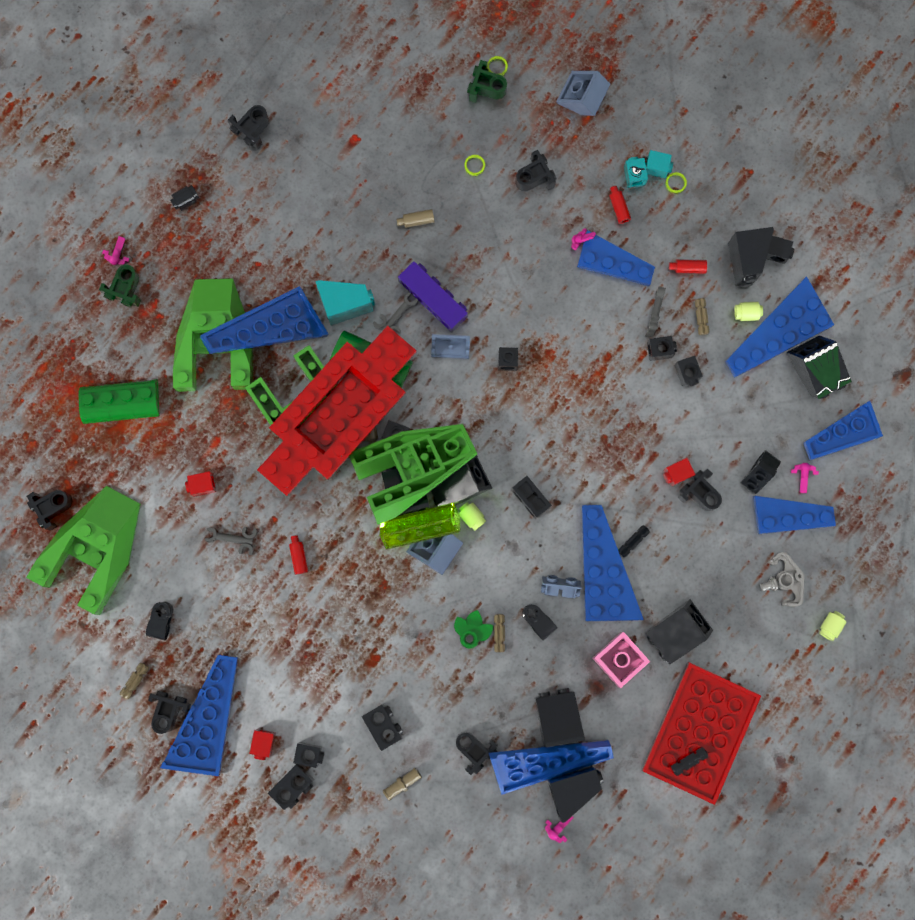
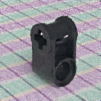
(159, 623)
(541, 623)

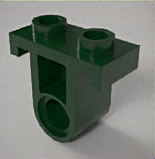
(485, 82)
(121, 288)

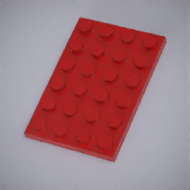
(707, 715)

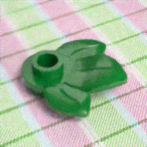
(472, 626)

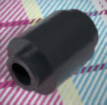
(184, 198)

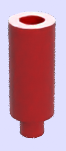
(619, 205)
(689, 266)
(298, 556)

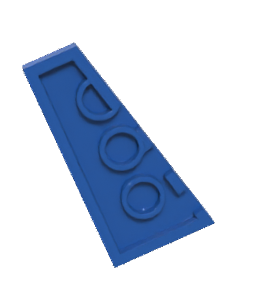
(611, 260)
(847, 432)
(785, 515)

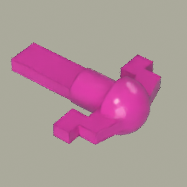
(580, 237)
(114, 259)
(804, 467)
(553, 833)

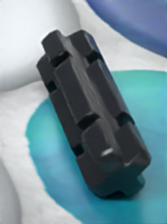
(633, 541)
(689, 761)

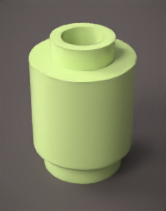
(748, 311)
(472, 516)
(832, 625)

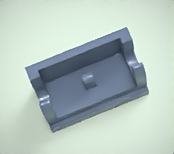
(450, 346)

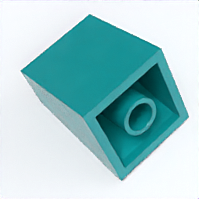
(345, 300)

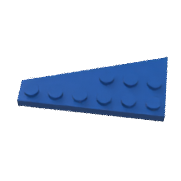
(275, 322)
(791, 323)
(606, 583)
(204, 730)
(534, 765)

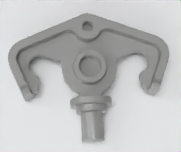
(790, 578)

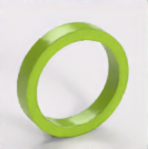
(498, 58)
(471, 173)
(676, 174)

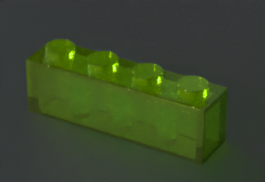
(420, 526)

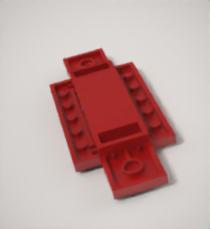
(343, 416)

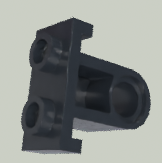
(249, 127)
(536, 172)
(761, 472)
(700, 490)
(47, 507)
(168, 709)
(476, 752)

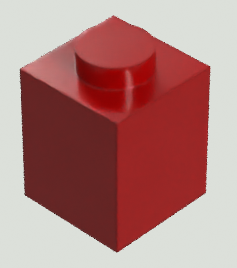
(678, 472)
(200, 484)
(262, 744)

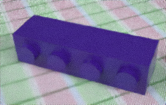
(432, 296)

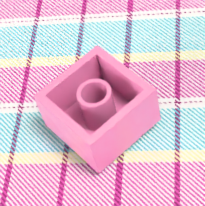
(621, 659)

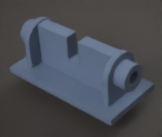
(569, 586)

